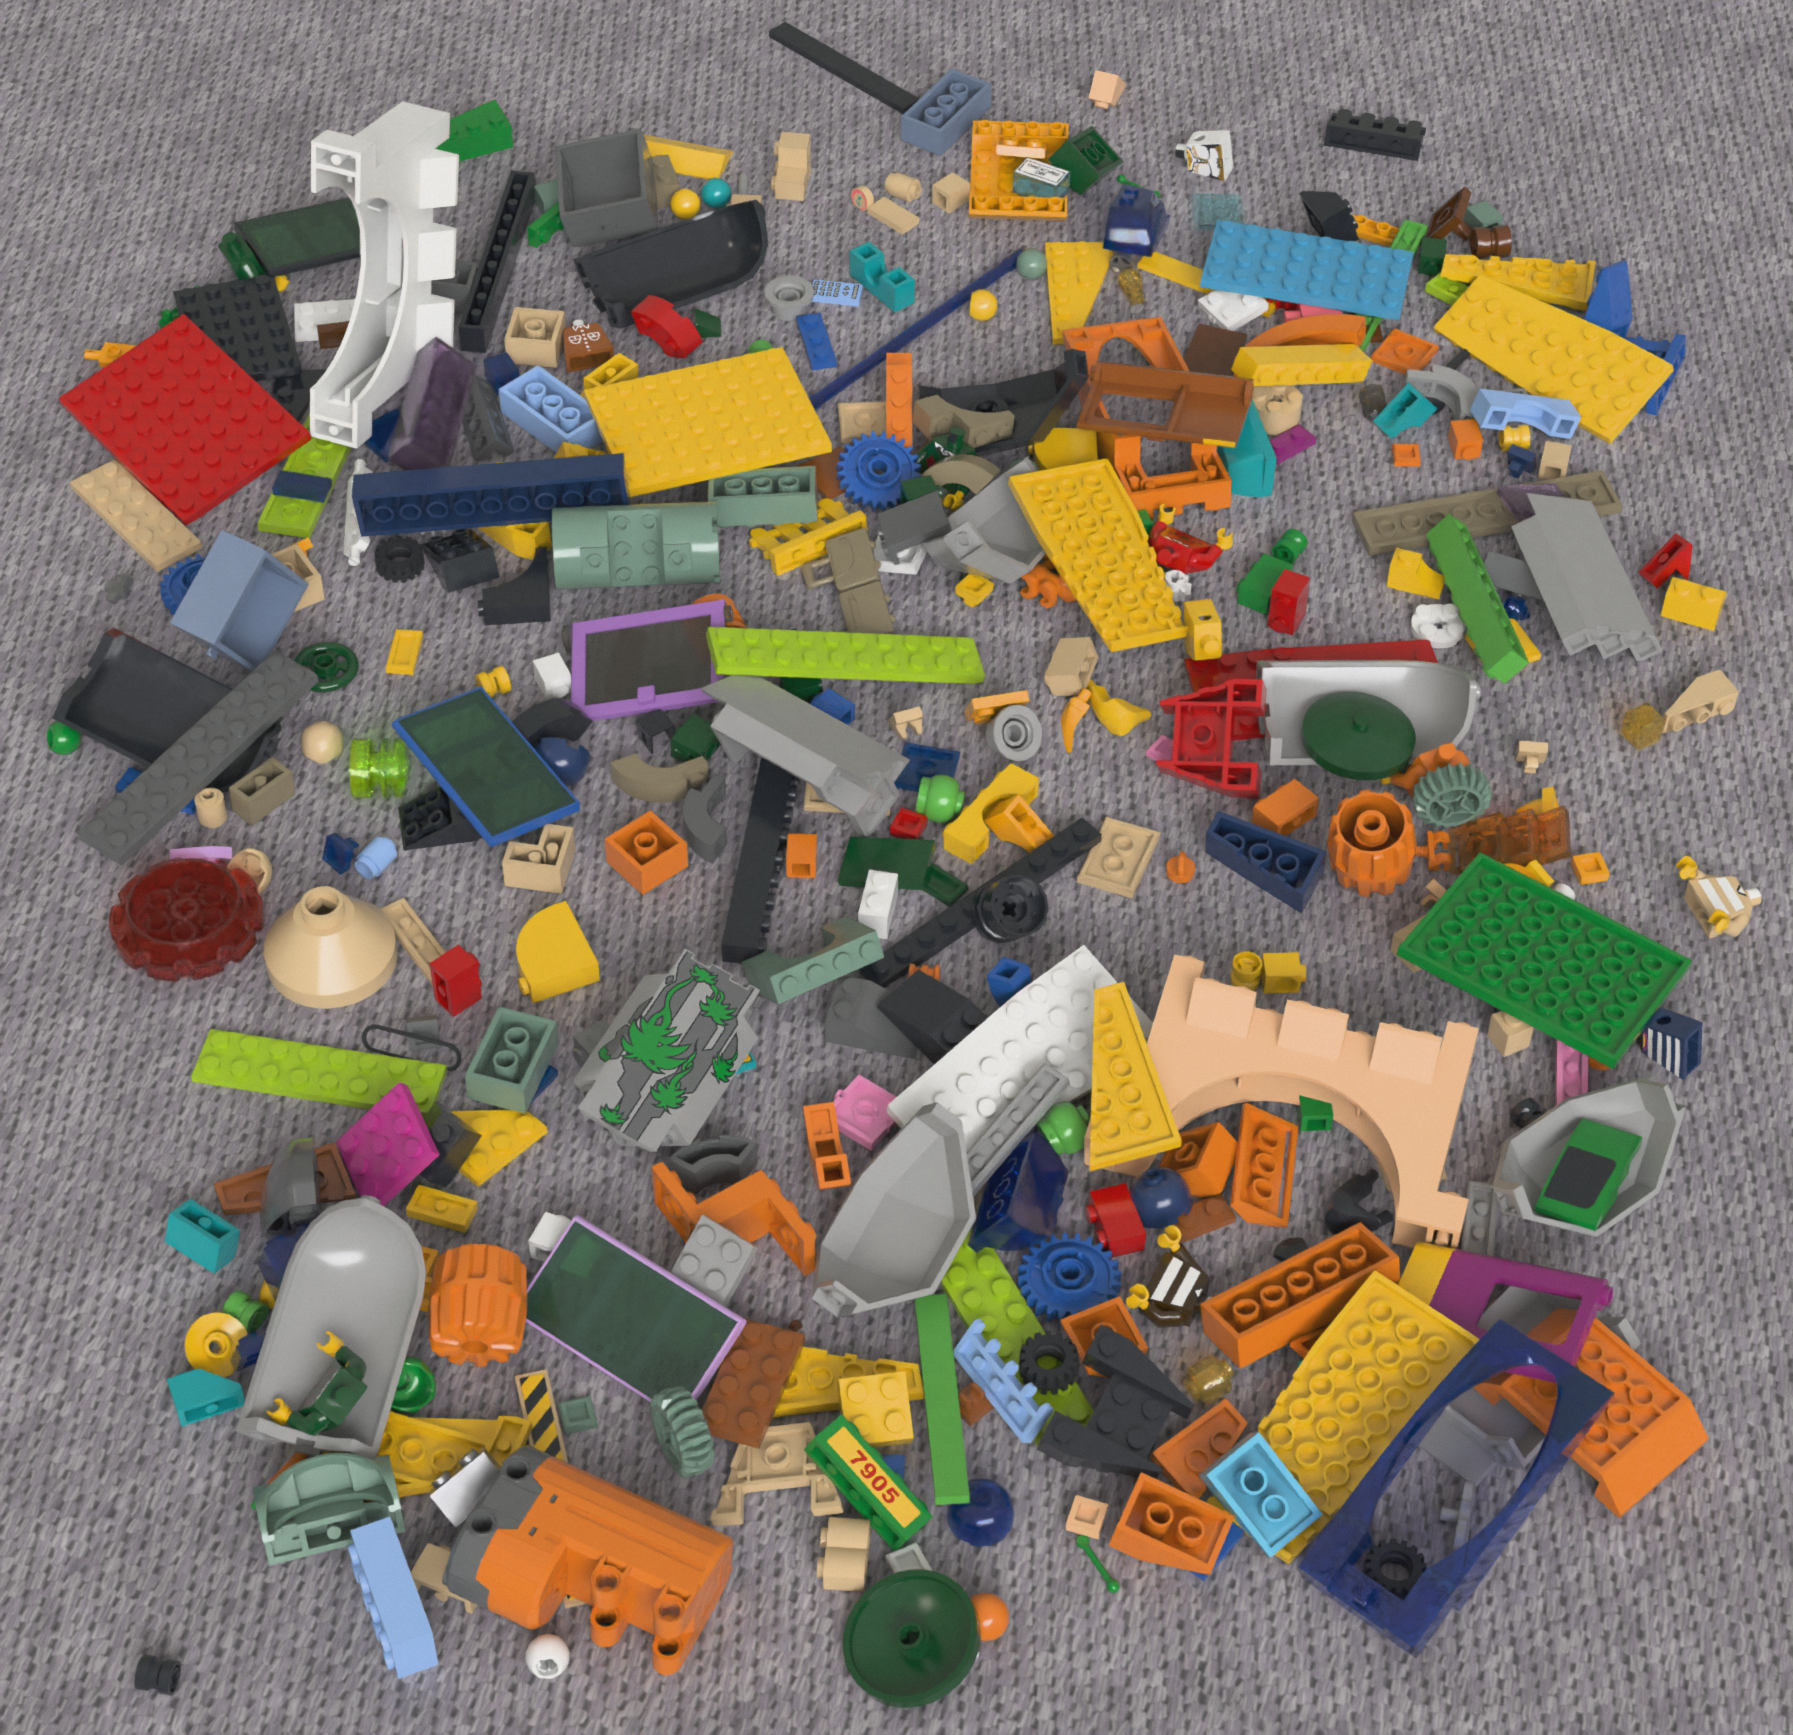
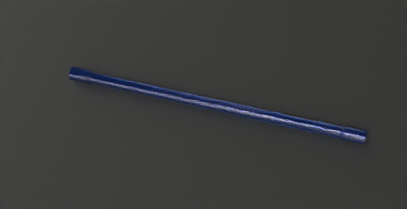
(1007, 265)

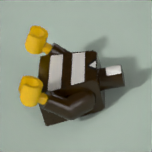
(1175, 1287)

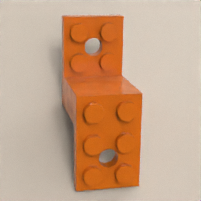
(747, 1208)

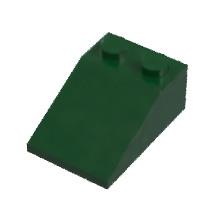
(1087, 159)

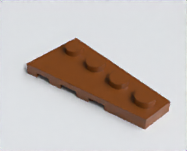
(243, 1192)

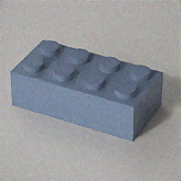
(946, 112)

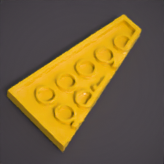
(1540, 278)
(1074, 282)

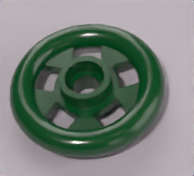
(327, 666)

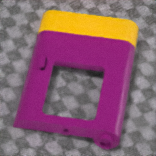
(1462, 1281)

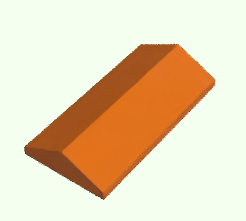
(1261, 1165)

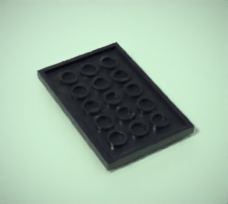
(246, 323)

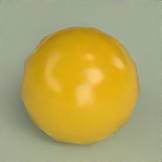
(685, 204)
(982, 305)

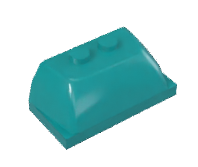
(1252, 461)

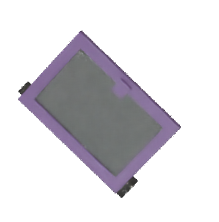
(644, 660)

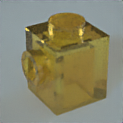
(1642, 726)

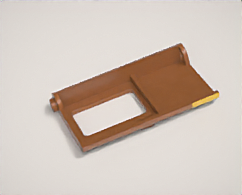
(1204, 410)

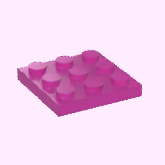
(388, 1146)

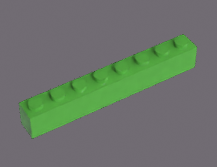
(1476, 599)

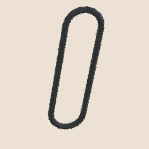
(411, 1035)

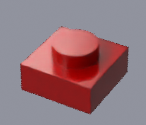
(908, 824)

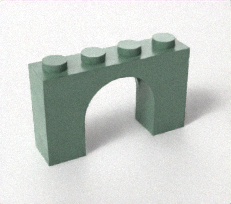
(847, 948)

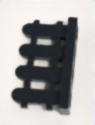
(1381, 141)

